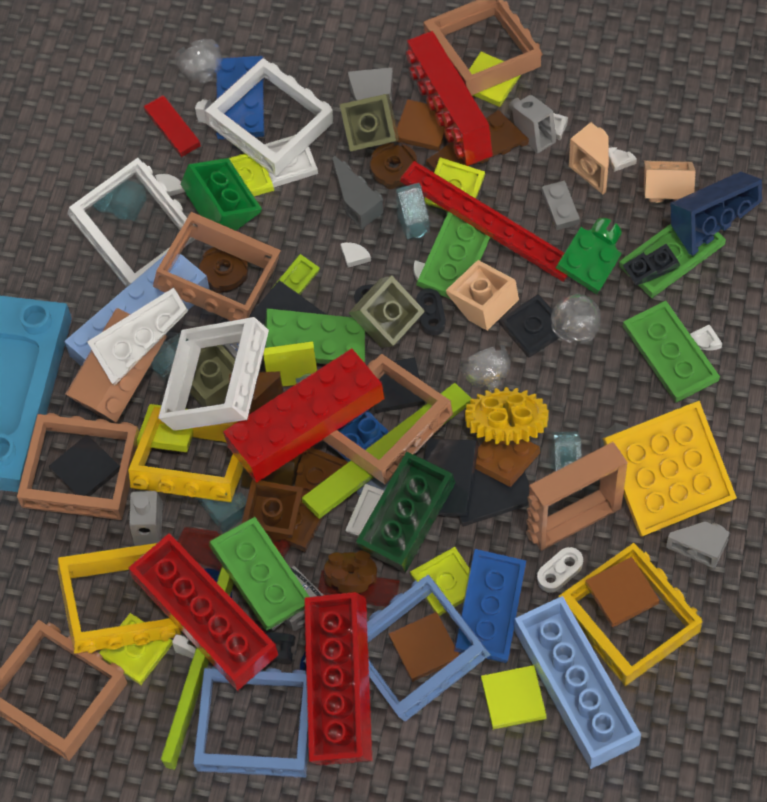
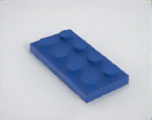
(249, 110)
(491, 602)

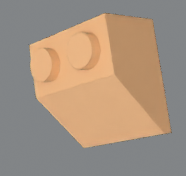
(590, 156)
(668, 180)
(483, 294)

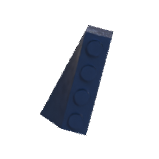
(713, 209)

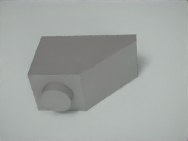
(700, 542)

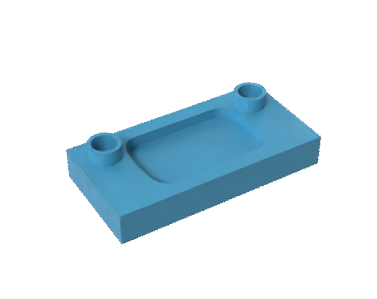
(29, 363)

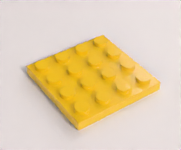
(672, 468)

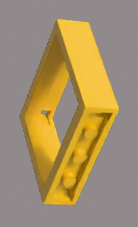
(182, 482)
(671, 596)
(114, 637)

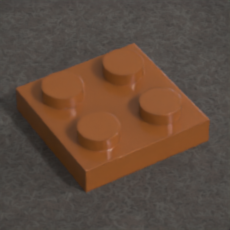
(506, 461)

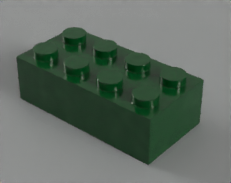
(406, 511)

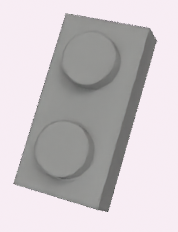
(560, 205)

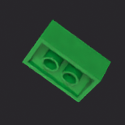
(220, 193)

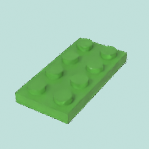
(452, 254)
(686, 261)
(329, 333)
(671, 351)
(260, 573)

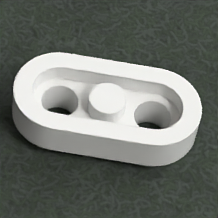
(556, 569)

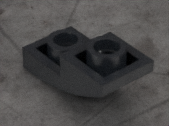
(651, 266)

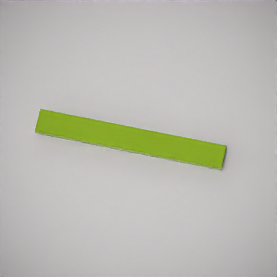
(353, 477)
(189, 694)

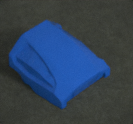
(363, 431)

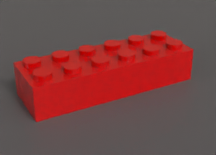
(449, 98)
(304, 415)
(203, 611)
(338, 679)

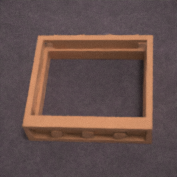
(476, 12)
(227, 241)
(412, 439)
(603, 464)
(72, 503)
(68, 746)

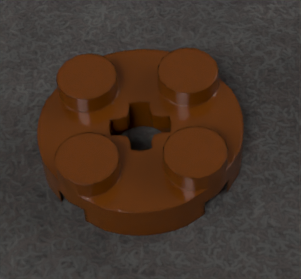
(389, 153)
(223, 280)
(340, 564)

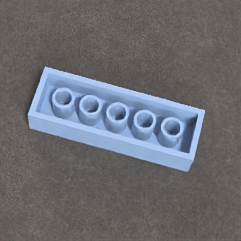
(130, 300)
(577, 682)

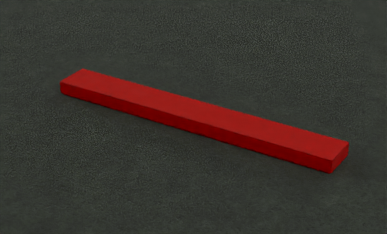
(485, 219)

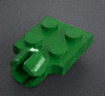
(592, 255)

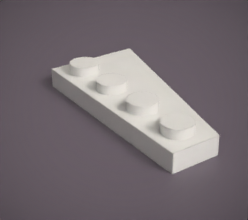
(131, 338)

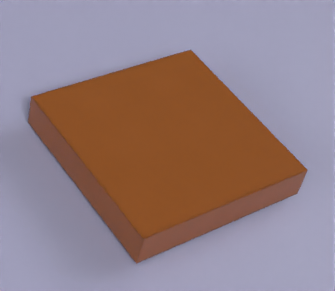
(420, 127)
(622, 592)
(423, 646)

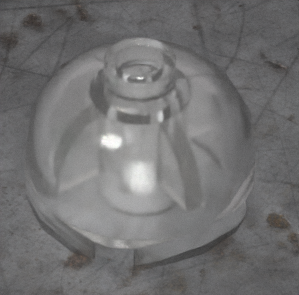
(200, 60)
(576, 318)
(487, 368)

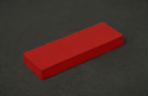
(172, 126)

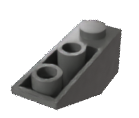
(359, 200)

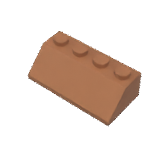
(94, 388)

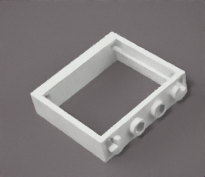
(249, 144)
(95, 236)
(252, 341)

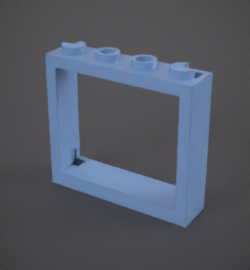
(445, 677)
(253, 764)

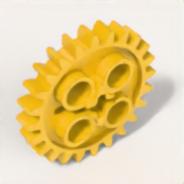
(489, 418)

